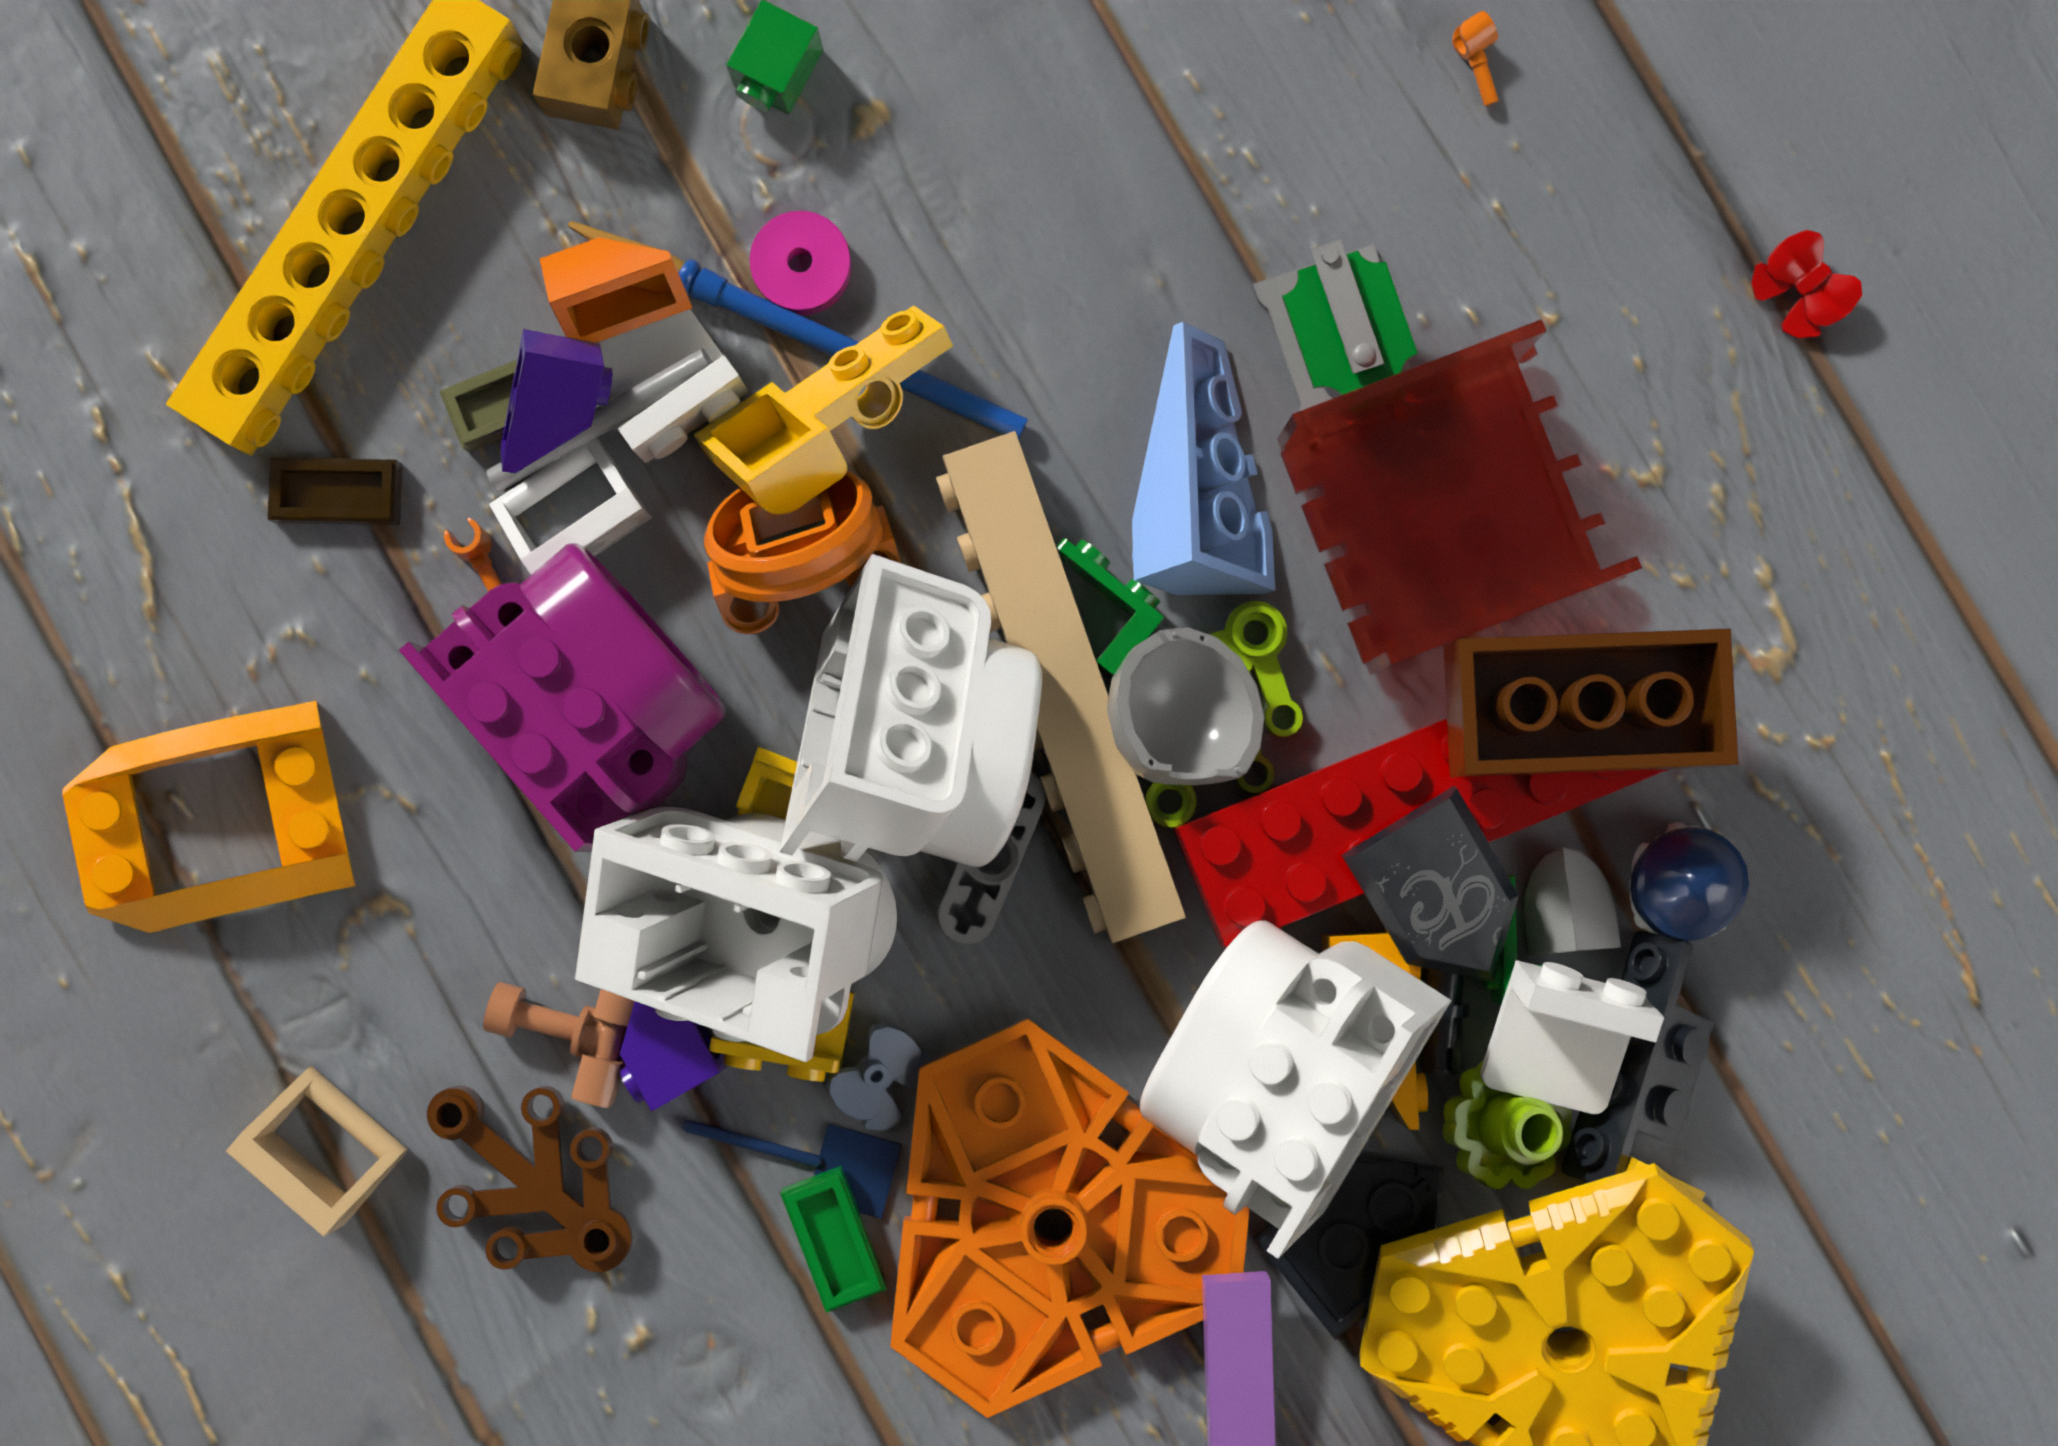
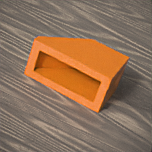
(611, 288)

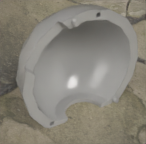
(1185, 710)

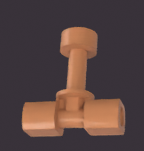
(593, 1035)

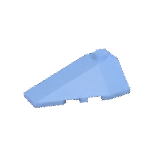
(1194, 499)

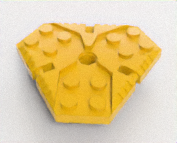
(1624, 1262)

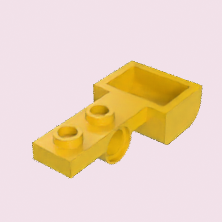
(782, 442)

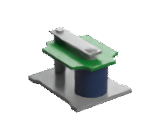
(1337, 323)

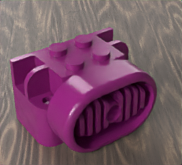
(572, 693)

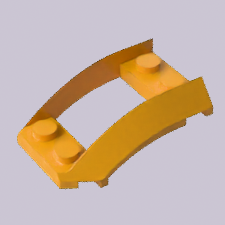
(301, 801)

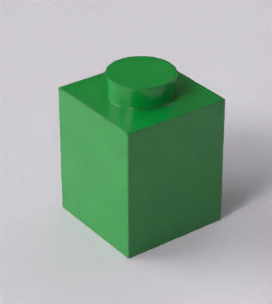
(774, 58)

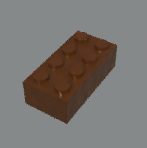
(1590, 703)

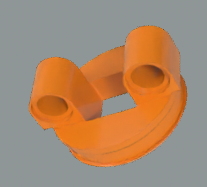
(754, 577)

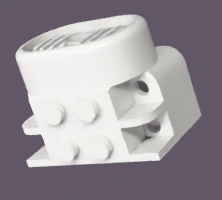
(915, 723)
(729, 927)
(1288, 1069)

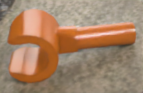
(1469, 42)
(476, 553)

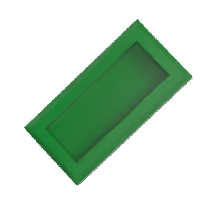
(833, 1239)

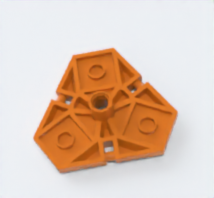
(1016, 1134)

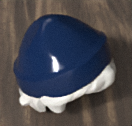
(1687, 883)

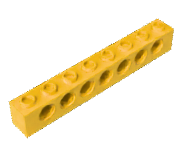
(314, 229)

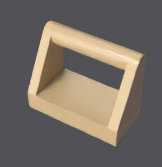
(293, 1176)

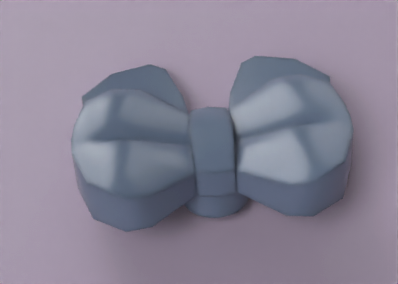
(861, 1089)

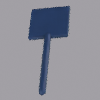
(865, 1158)

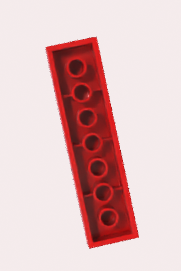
(1283, 847)

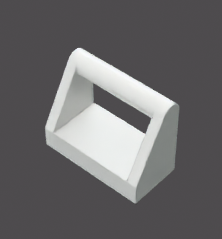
(593, 531)

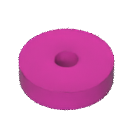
(794, 235)

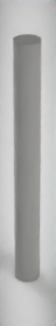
(615, 413)

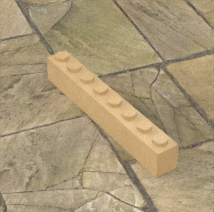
(1038, 613)

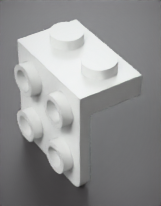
(700, 399)
(1565, 1035)

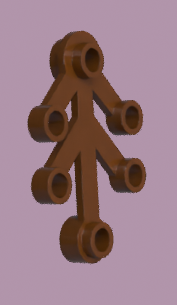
(537, 1185)

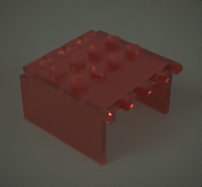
(1443, 501)

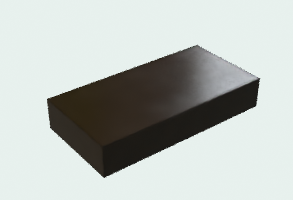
(335, 491)

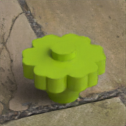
(1504, 1134)

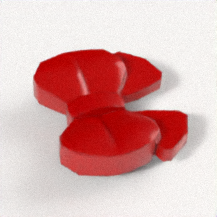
(1800, 264)

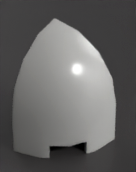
(1569, 906)

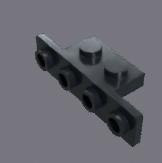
(1654, 1077)

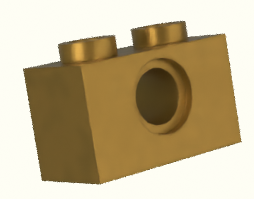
(597, 90)

